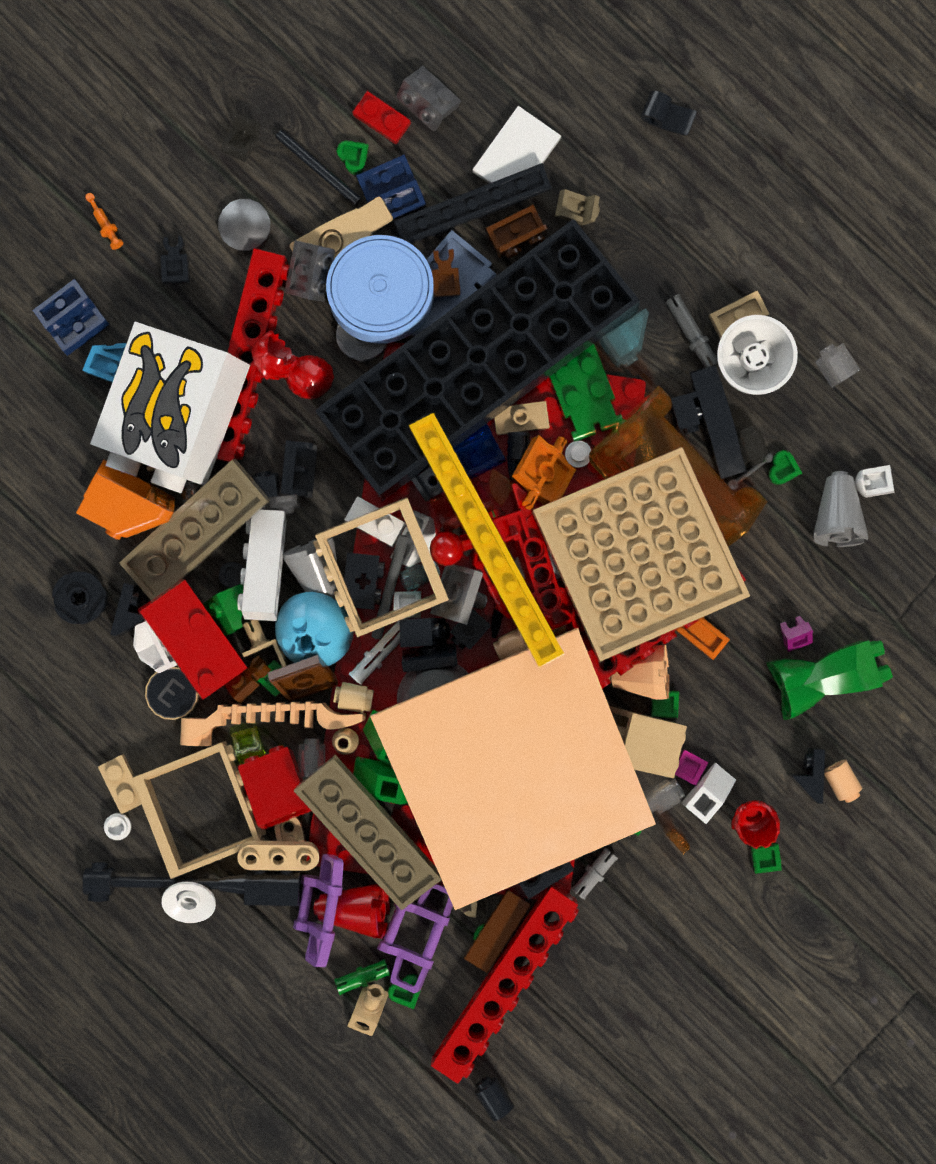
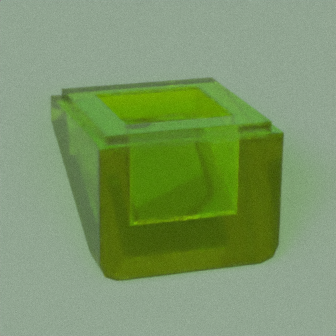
(247, 744)

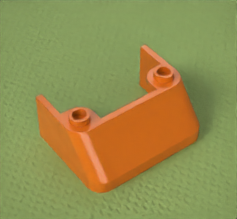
(124, 503)

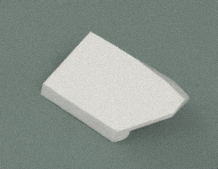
(150, 649)

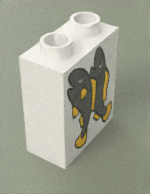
(169, 407)

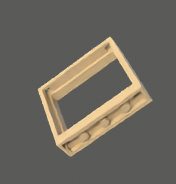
(343, 596)
(158, 822)

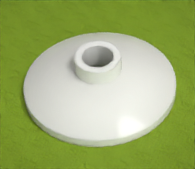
(188, 902)

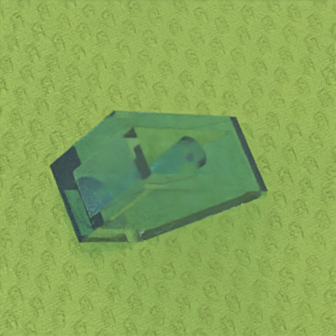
(626, 340)

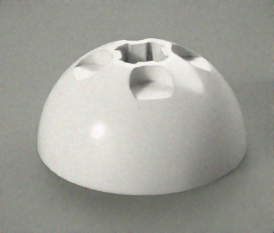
(761, 341)

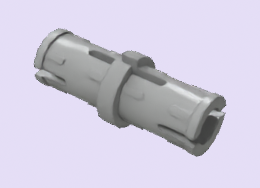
(594, 873)

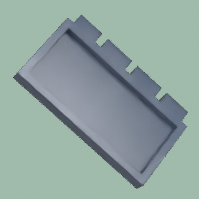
(472, 270)

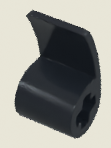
(667, 116)

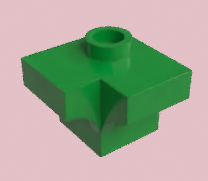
(224, 609)

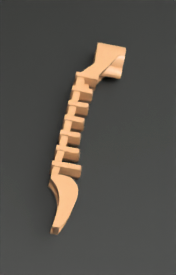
(199, 730)

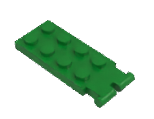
(585, 394)

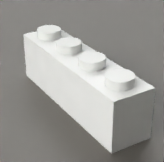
(263, 565)

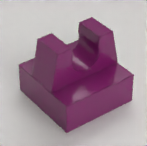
(796, 636)

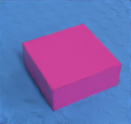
(690, 767)

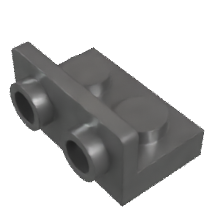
(309, 271)

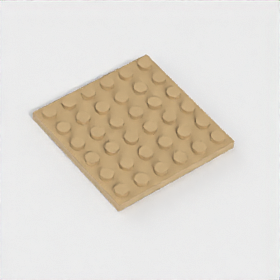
(640, 554)

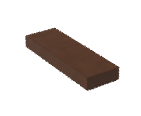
(497, 930)

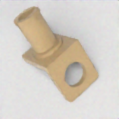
(260, 642)
(368, 1009)

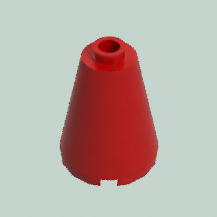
(359, 910)

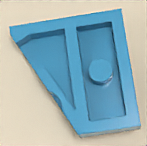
(104, 361)

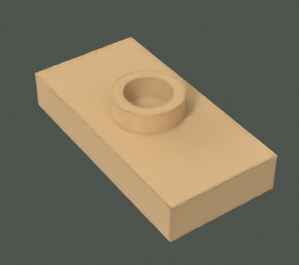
(522, 418)

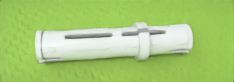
(359, 672)

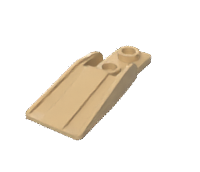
(349, 226)

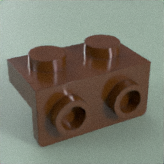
(516, 232)

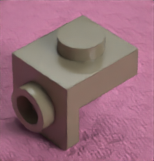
(577, 207)

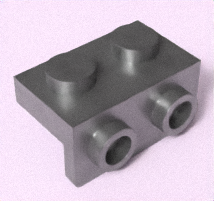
(427, 98)

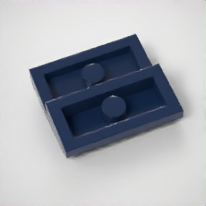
(394, 184)
(70, 317)

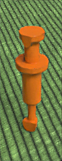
(108, 229)

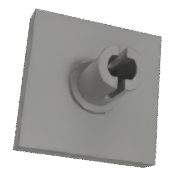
(462, 591)

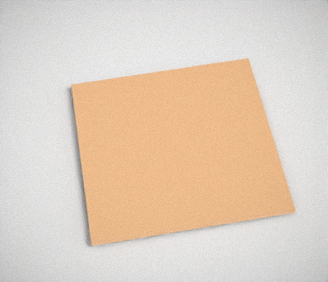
(513, 770)

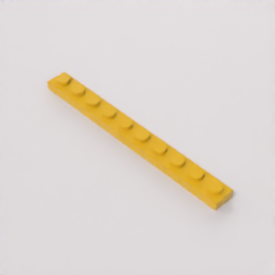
(486, 541)

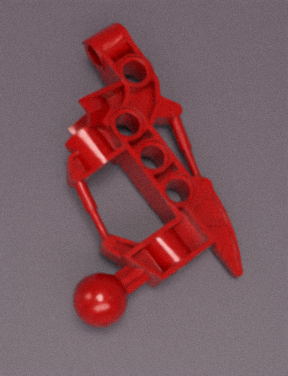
(521, 528)

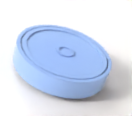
(380, 289)

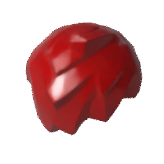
(272, 357)
(310, 377)
(756, 824)

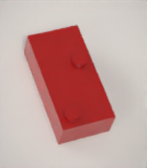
(192, 639)

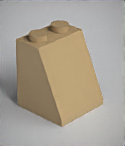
(650, 741)

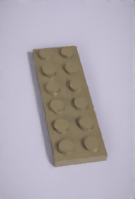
(195, 530)
(368, 832)

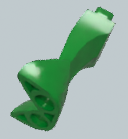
(839, 672)

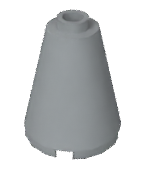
(840, 513)
(309, 569)

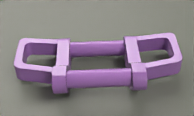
(331, 883)
(424, 960)

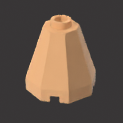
(647, 676)

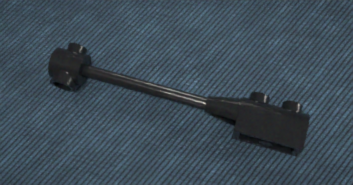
(257, 886)

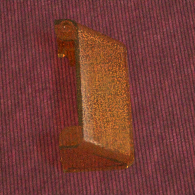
(648, 435)

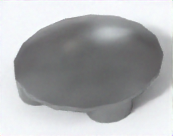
(244, 224)

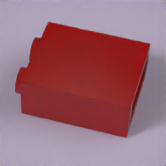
(271, 787)

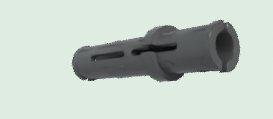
(698, 341)

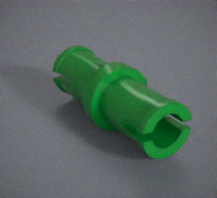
(362, 977)

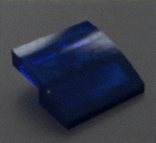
(479, 453)

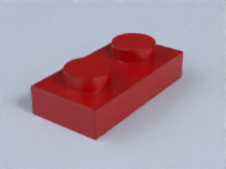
(381, 117)

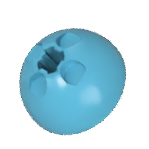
(318, 620)

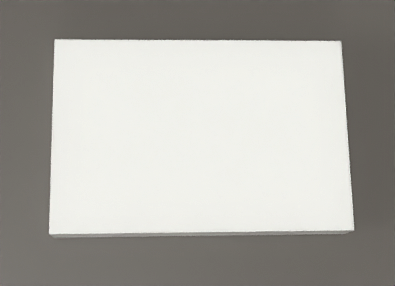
(517, 147)

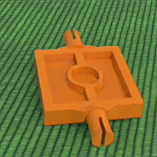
(544, 471)

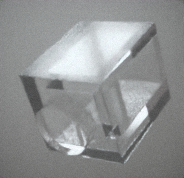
(836, 364)

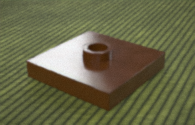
(303, 678)

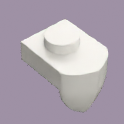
(874, 481)

